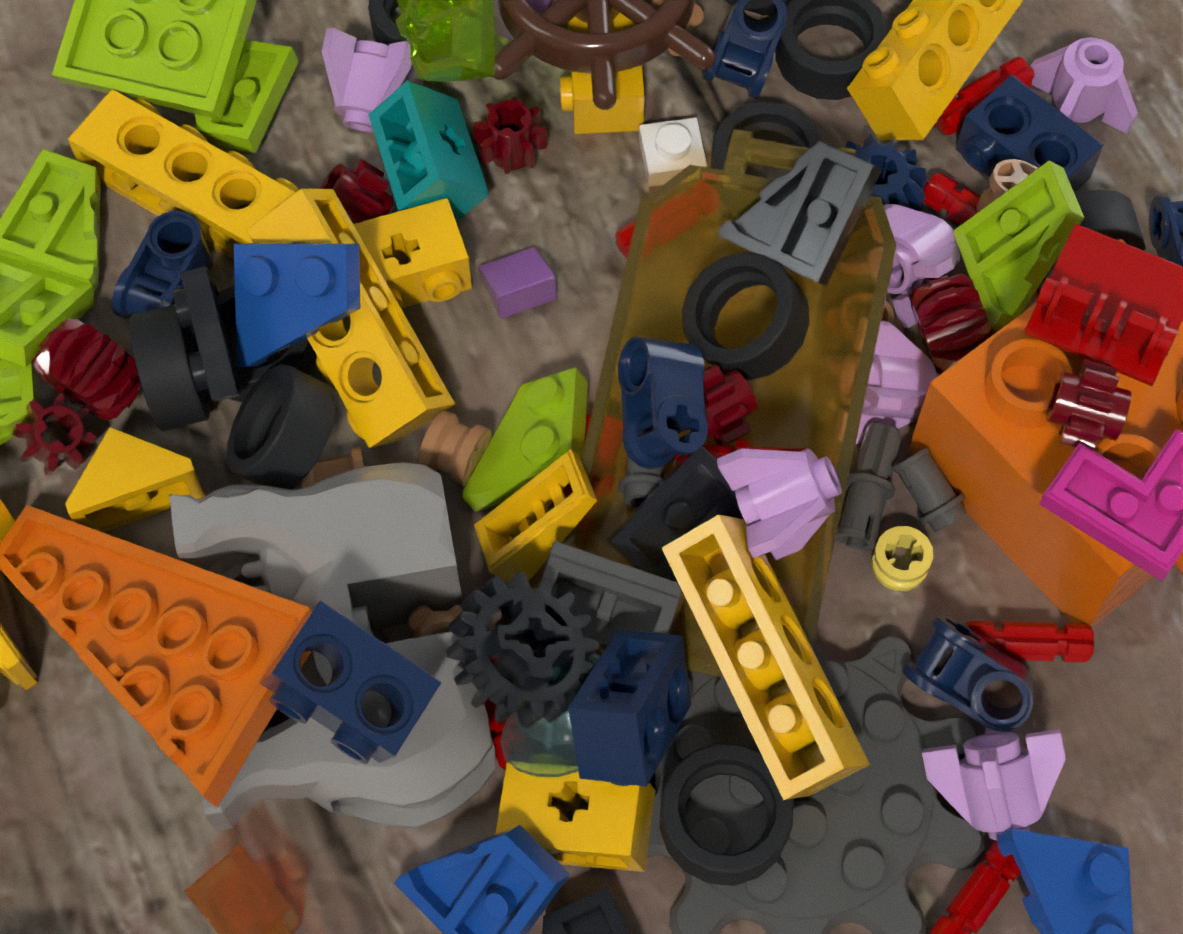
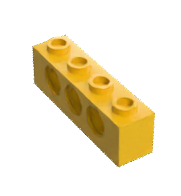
(925, 63)
(125, 129)
(378, 331)
(765, 658)

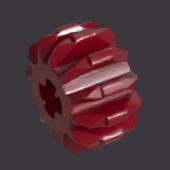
(949, 318)
(88, 369)

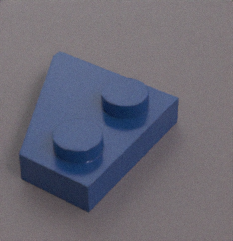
(290, 294)
(1072, 883)
(486, 886)

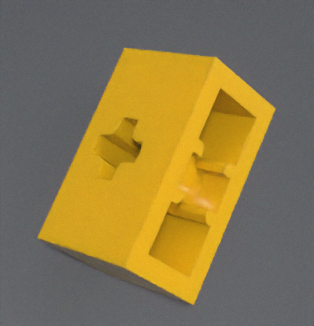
(419, 253)
(606, 836)

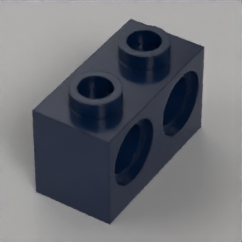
(1031, 131)
(357, 666)
(630, 707)

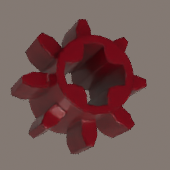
(510, 135)
(360, 190)
(727, 404)
(1088, 405)
(57, 451)

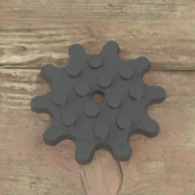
(847, 842)

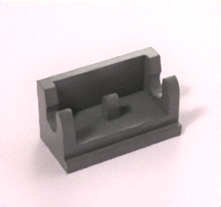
(613, 594)

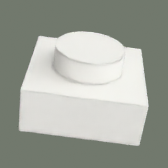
(670, 148)

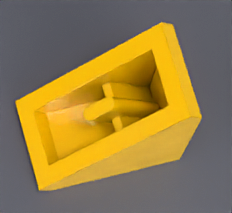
(129, 482)

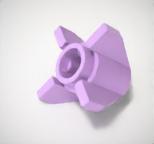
(364, 75)
(1087, 82)
(923, 252)
(896, 381)
(781, 496)
(997, 780)

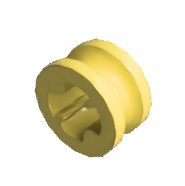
(886, 546)

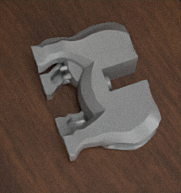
(373, 552)

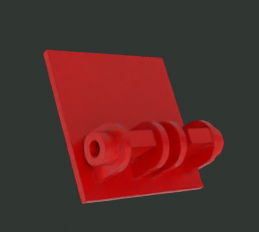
(1110, 305)

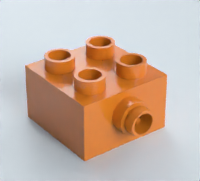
(998, 450)

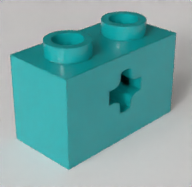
(427, 137)

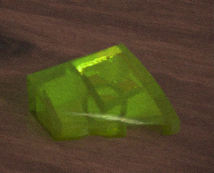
(449, 38)

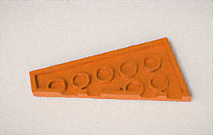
(160, 636)

